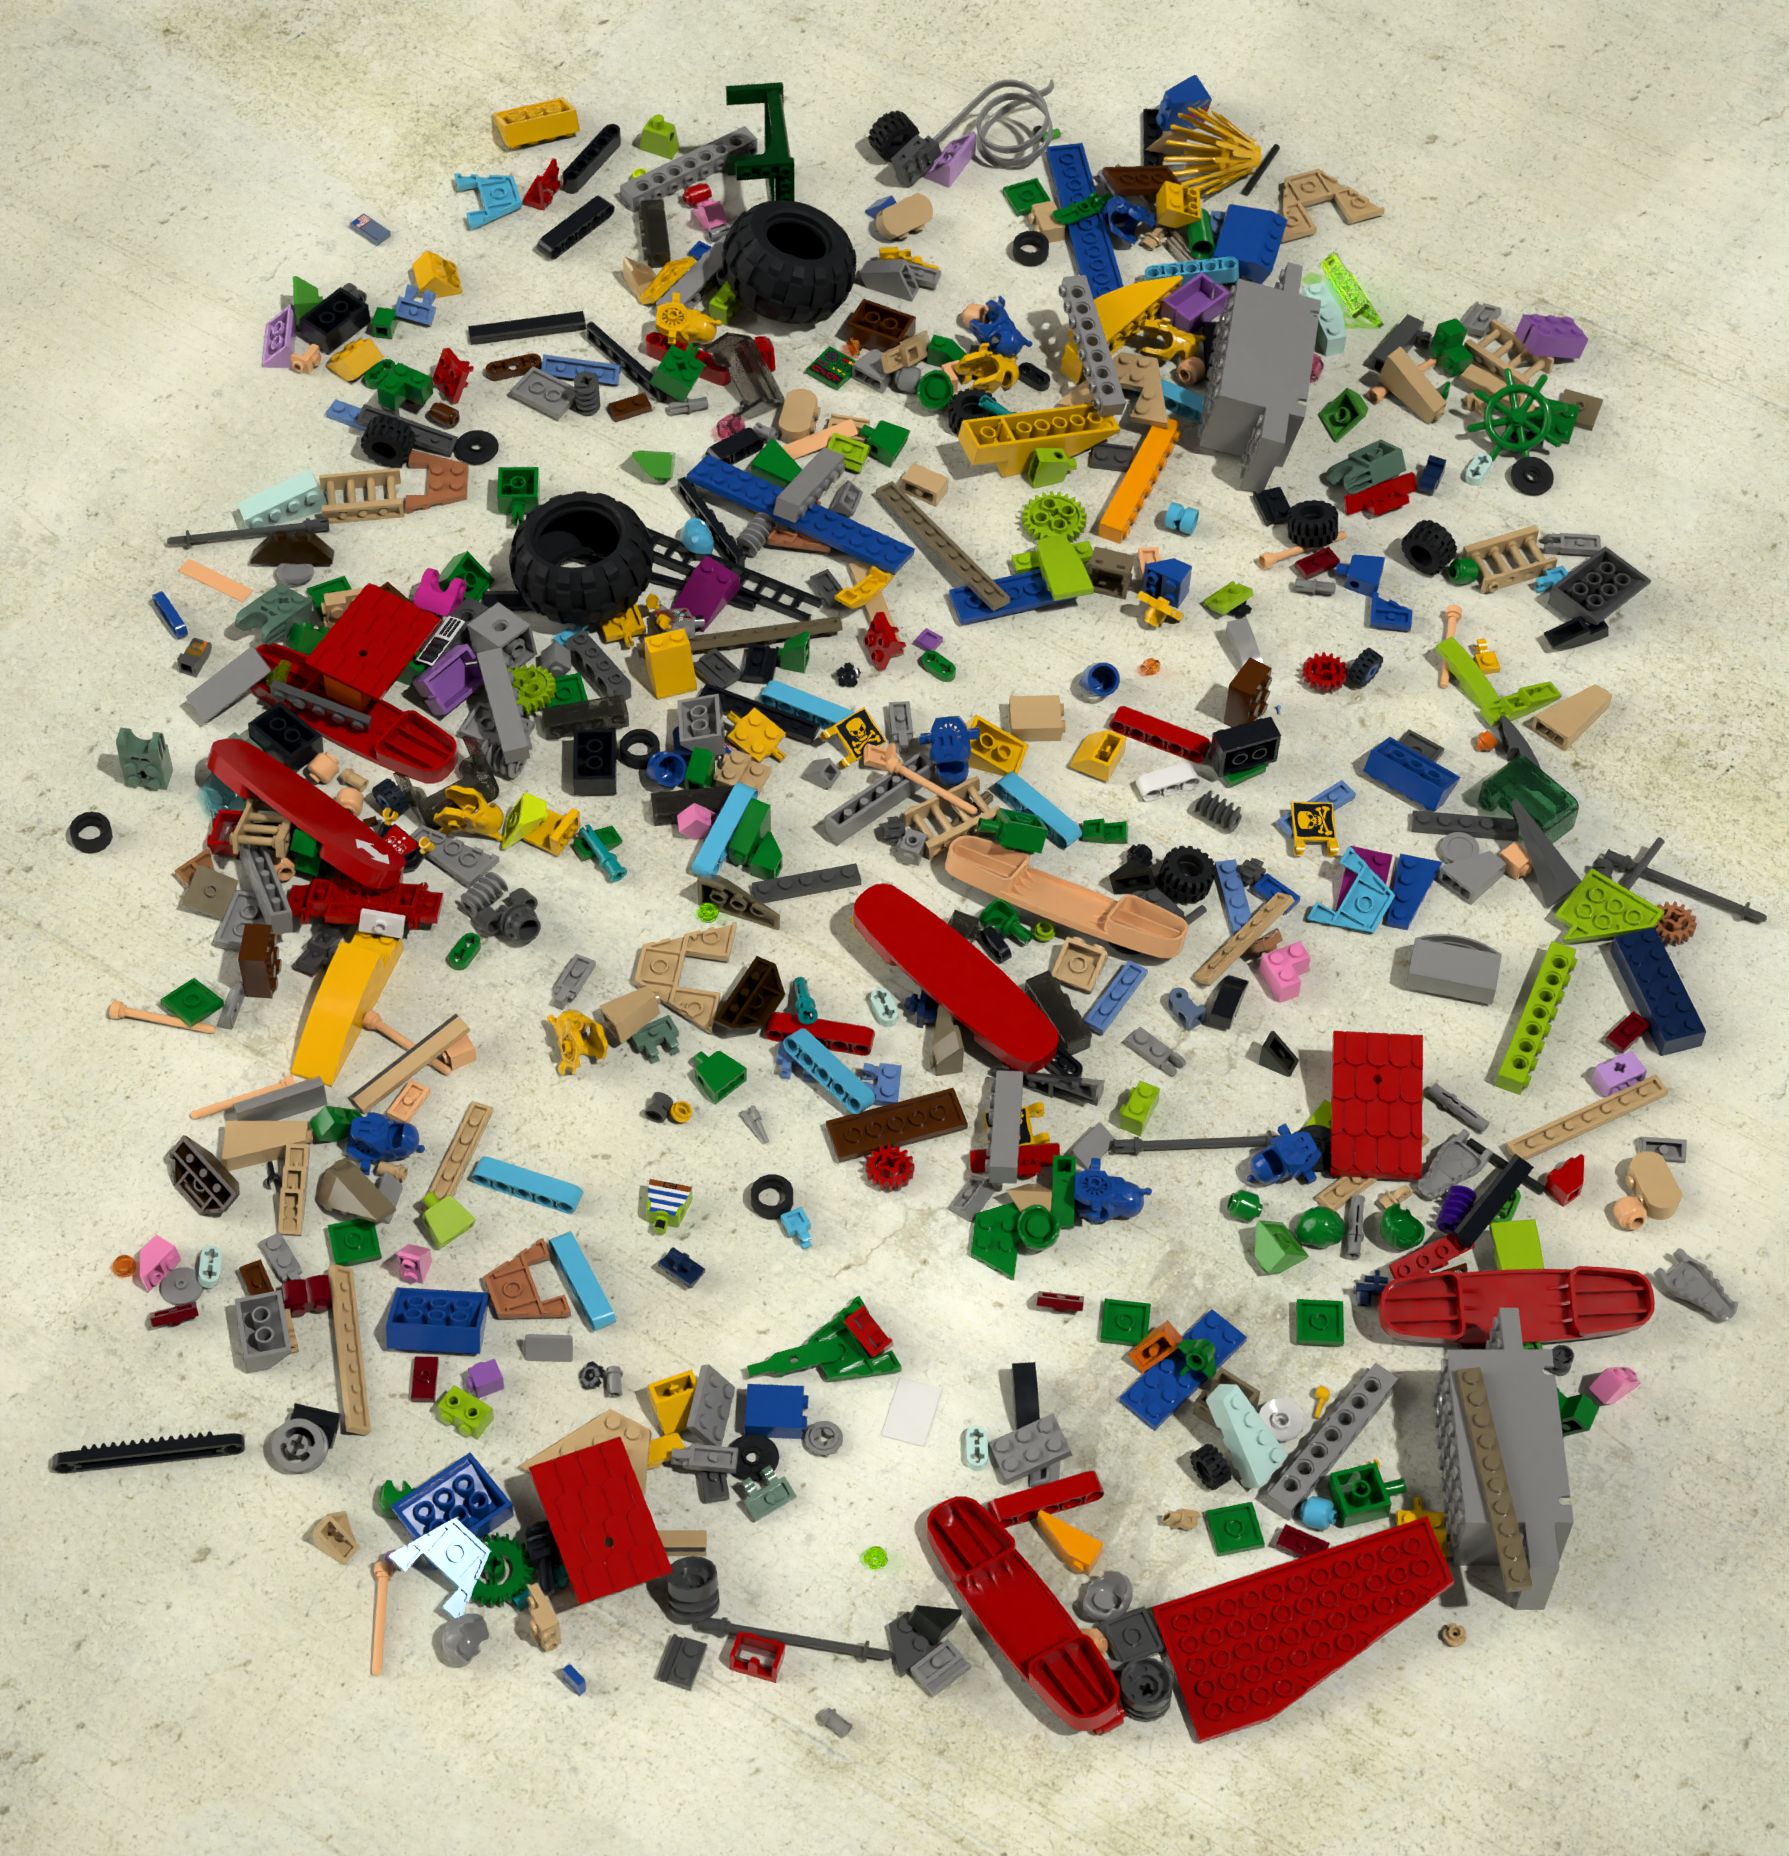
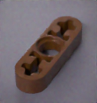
(506, 363)

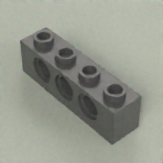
(466, 611)
(598, 666)

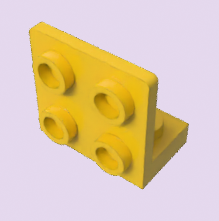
(555, 831)

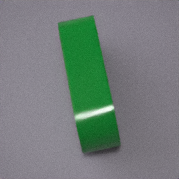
(378, 372)
(941, 664)
(468, 953)

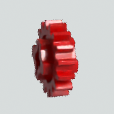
(1324, 672)
(888, 1170)

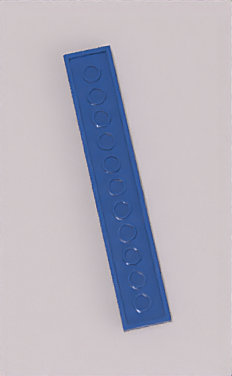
(1090, 235)
(817, 522)

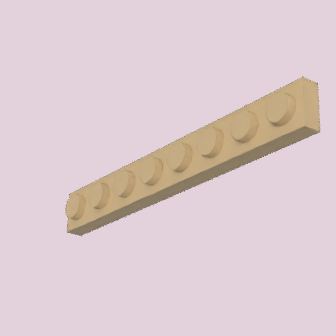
(1587, 1118)
(349, 1350)

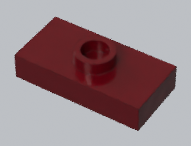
(1317, 563)
(1627, 1032)
(1059, 1301)
(174, 1315)
(425, 1379)
(1299, 1542)

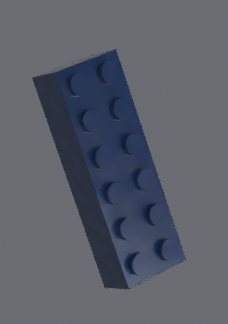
(1658, 991)

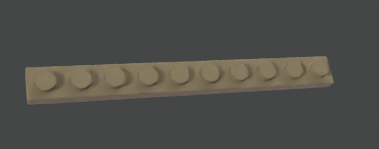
(943, 546)
(753, 635)
(1493, 1480)

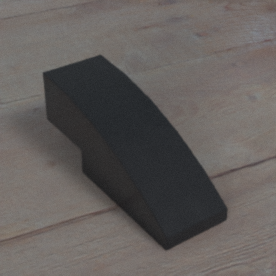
(1576, 633)
(1228, 1001)
(1025, 1393)

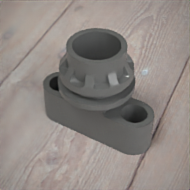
(516, 922)

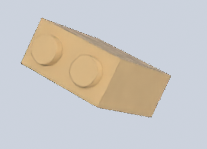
(1036, 718)

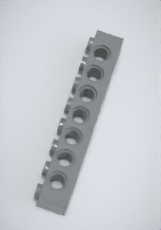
(688, 168)
(1092, 346)
(1287, 1502)

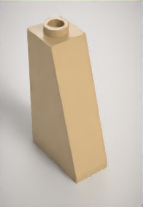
(1411, 386)
(1572, 717)
(261, 1141)

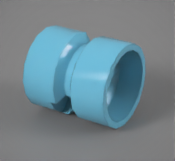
(1181, 518)

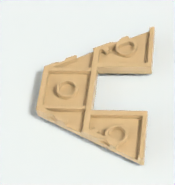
(1314, 188)
(1135, 374)
(662, 967)
(603, 1428)

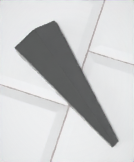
(1551, 869)
(1046, 1084)

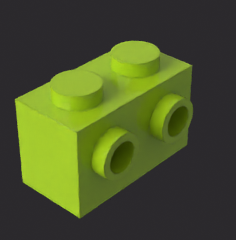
(724, 305)
(1139, 1108)
(465, 1412)

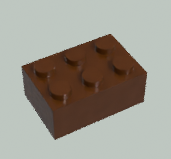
(879, 326)
(1248, 693)
(259, 960)

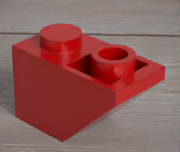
(1567, 1181)

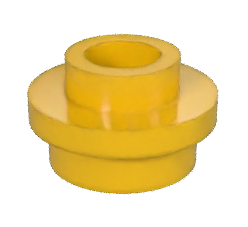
(681, 1111)

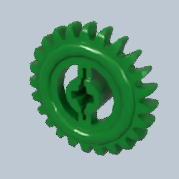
(520, 1575)

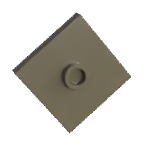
(1588, 410)
(210, 892)

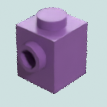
(485, 1378)

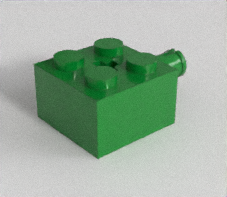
(678, 372)
(518, 491)
(1016, 830)
(1362, 1494)

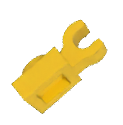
(892, 253)
(1486, 660)

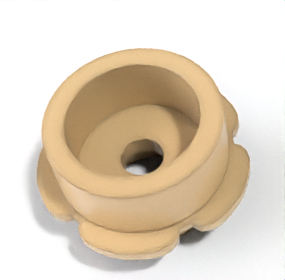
(1454, 1641)

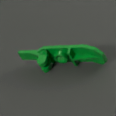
(1075, 212)
(807, 1356)

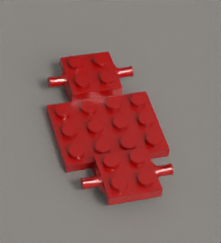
(343, 899)

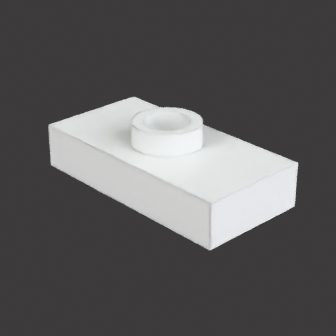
(381, 923)

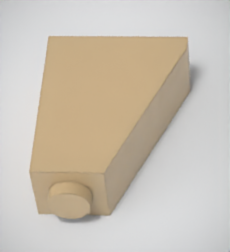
(630, 1012)

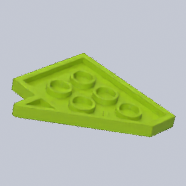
(1605, 910)

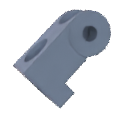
(1185, 1009)

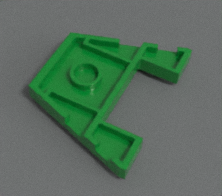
(853, 1359)

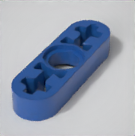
(170, 614)

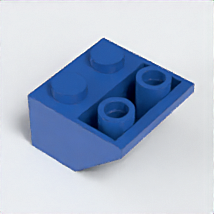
(1168, 580)

